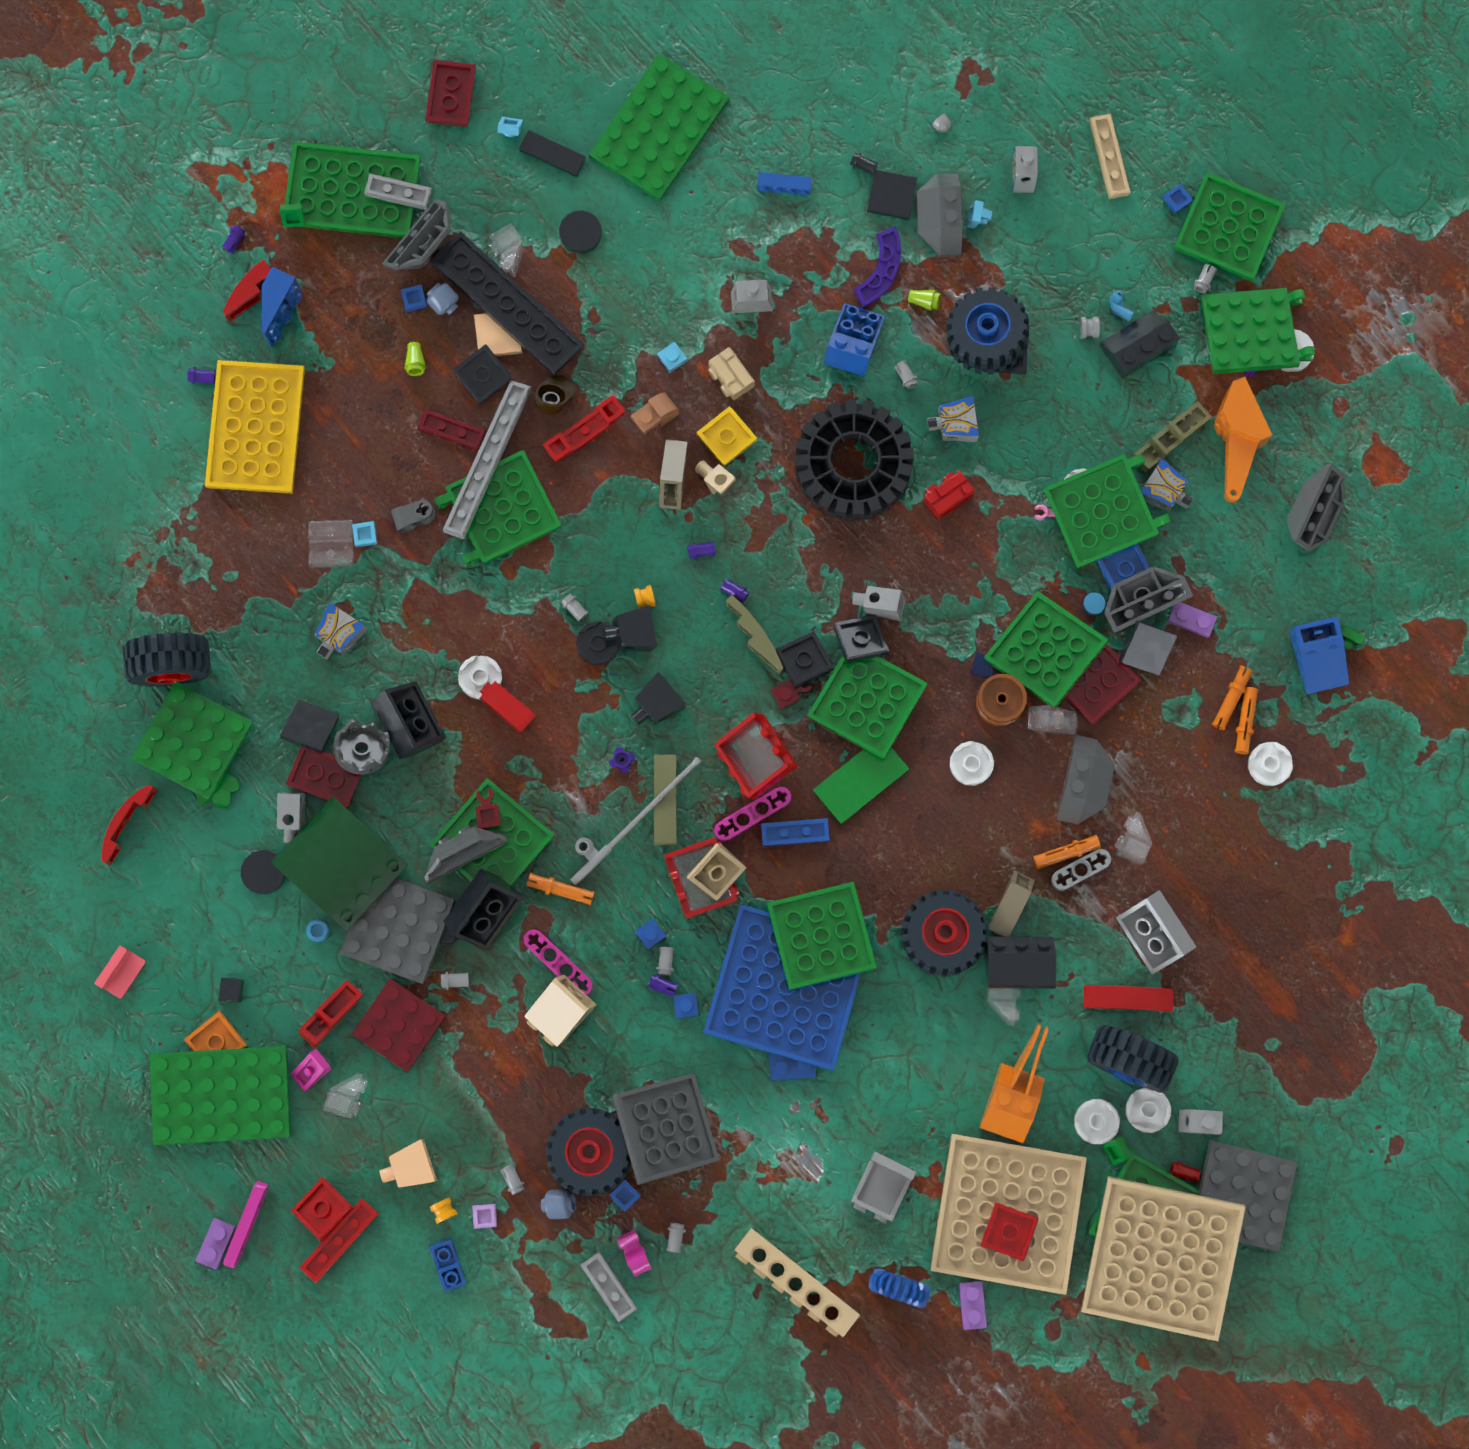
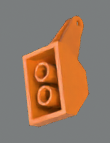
(1244, 432)
(1015, 1095)

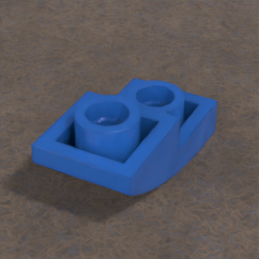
(447, 1264)

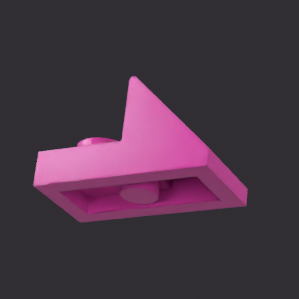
(311, 1070)

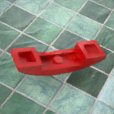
(585, 430)
(110, 848)
(1128, 998)

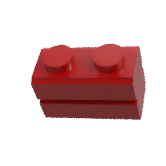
(948, 495)

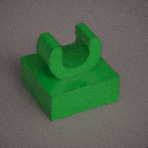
(292, 215)
(1350, 636)
(1117, 1150)

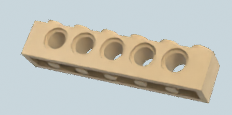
(846, 1315)

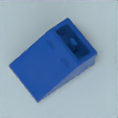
(279, 297)
(853, 339)
(1320, 655)

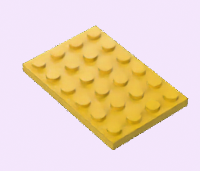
(255, 426)

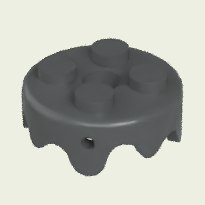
(366, 736)

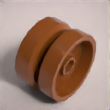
(1014, 701)

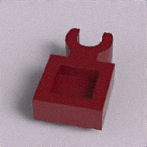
(787, 695)
(488, 813)

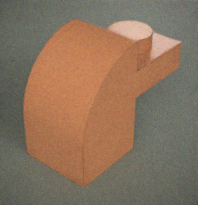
(657, 411)

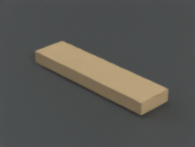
(1109, 156)

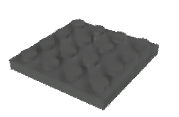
(400, 930)
(665, 1128)
(1255, 1181)

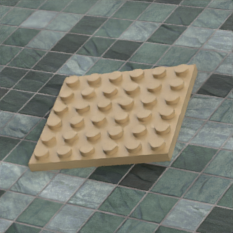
(1018, 1177)
(1163, 1258)

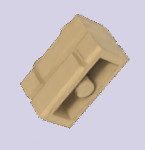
(731, 374)

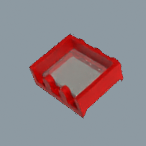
(755, 755)
(690, 896)

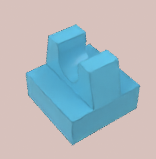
(978, 215)

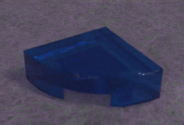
(981, 666)

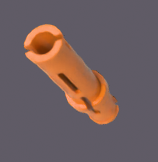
(1236, 689)
(1242, 746)
(1071, 850)
(559, 888)

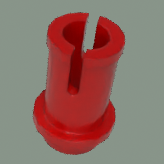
(1185, 1172)

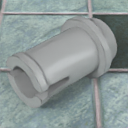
(1202, 284)
(906, 375)
(574, 607)
(665, 961)
(454, 980)
(512, 1179)
(675, 1237)

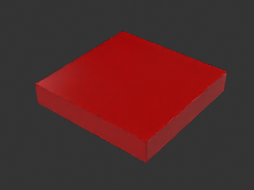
(322, 1209)
(1009, 1231)

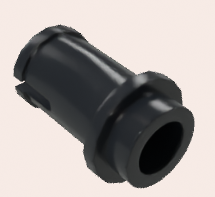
(863, 163)

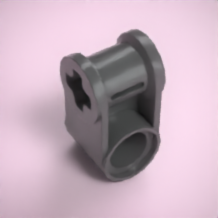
(410, 516)

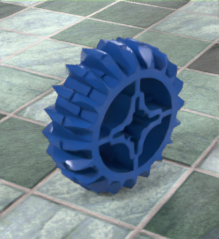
(899, 1288)

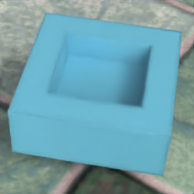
(510, 126)
(672, 357)
(364, 534)

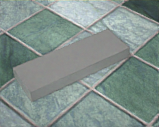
(398, 191)
(609, 1287)

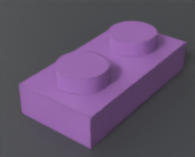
(1192, 619)
(215, 1243)
(972, 1305)

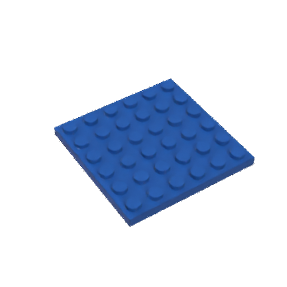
(760, 1011)

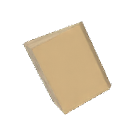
(716, 871)

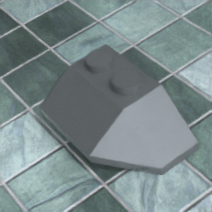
(941, 214)
(422, 239)
(1317, 508)
(1144, 596)
(1086, 781)
(461, 850)

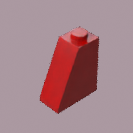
(506, 706)

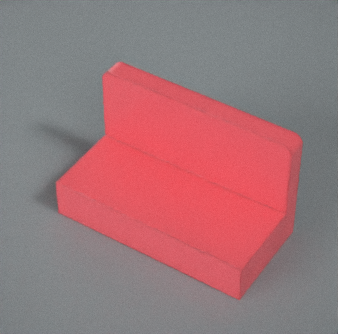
(120, 972)

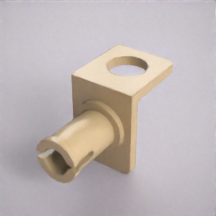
(716, 479)

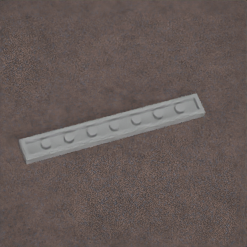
(487, 459)

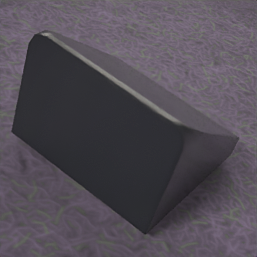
(231, 989)

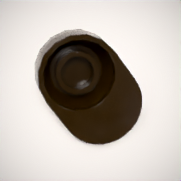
(554, 394)

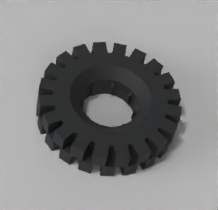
(847, 496)

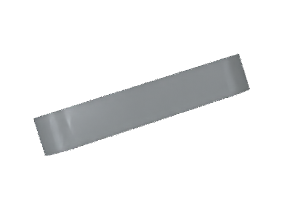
(1092, 856)

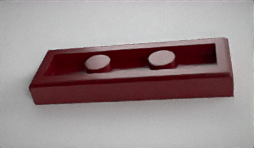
(452, 430)

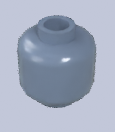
(442, 299)
(558, 1204)

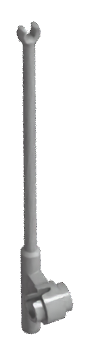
(595, 856)

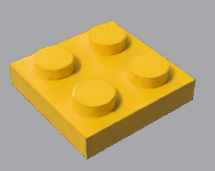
(726, 436)

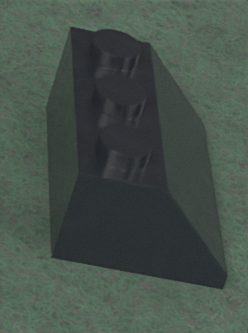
(1139, 343)
(407, 719)
(483, 909)
(1020, 962)

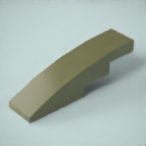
(1173, 435)
(759, 641)
(666, 810)

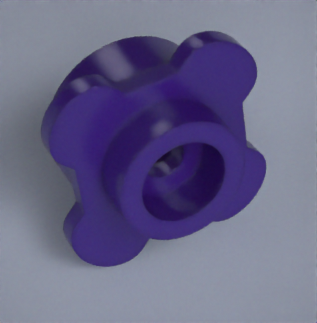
(628, 758)

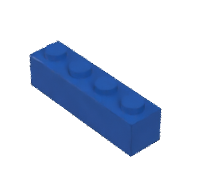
(784, 183)

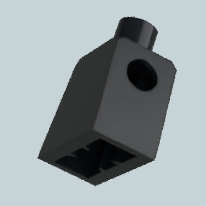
(632, 631)
(657, 701)

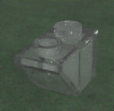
(509, 247)
(1052, 720)
(1136, 840)
(1004, 1003)
(344, 1096)

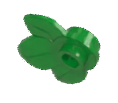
(222, 795)

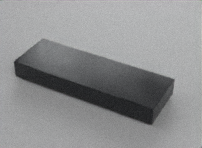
(552, 153)

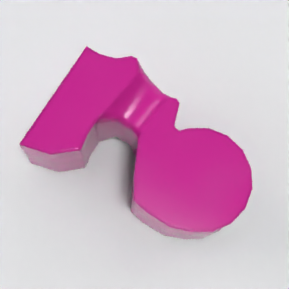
(634, 1252)

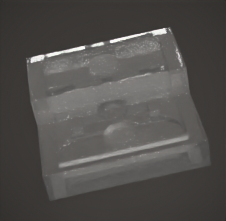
(331, 543)

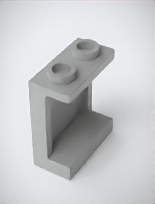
(882, 1187)

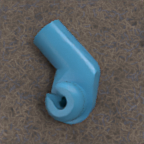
(1117, 306)

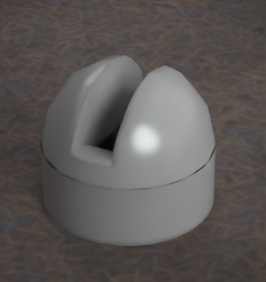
(942, 123)

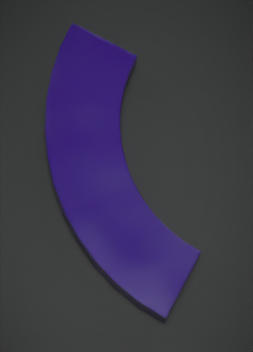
(886, 269)

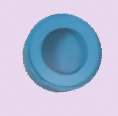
(1094, 604)
(317, 930)

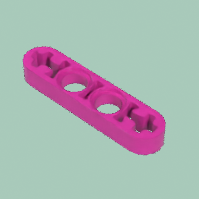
(754, 817)
(560, 960)
(246, 1224)

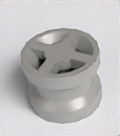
(1089, 327)

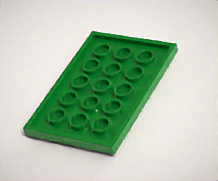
(659, 126)
(333, 184)
(220, 1095)

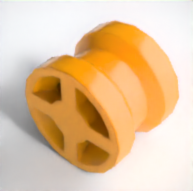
(644, 597)
(443, 1210)

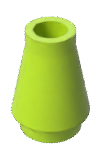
(925, 298)
(414, 362)

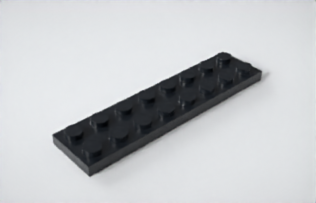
(507, 303)

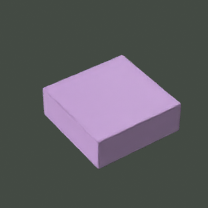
(484, 1216)

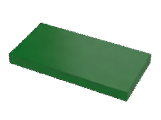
(859, 783)

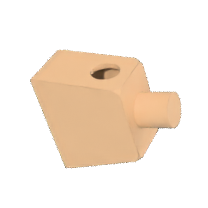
(410, 1166)

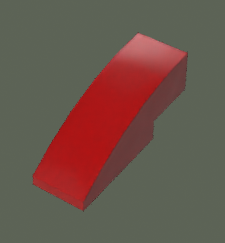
(247, 291)
(330, 1014)

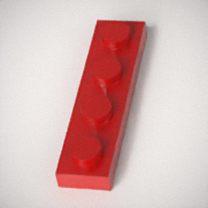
(339, 1241)

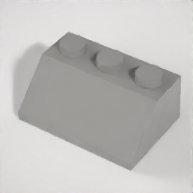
(1156, 932)

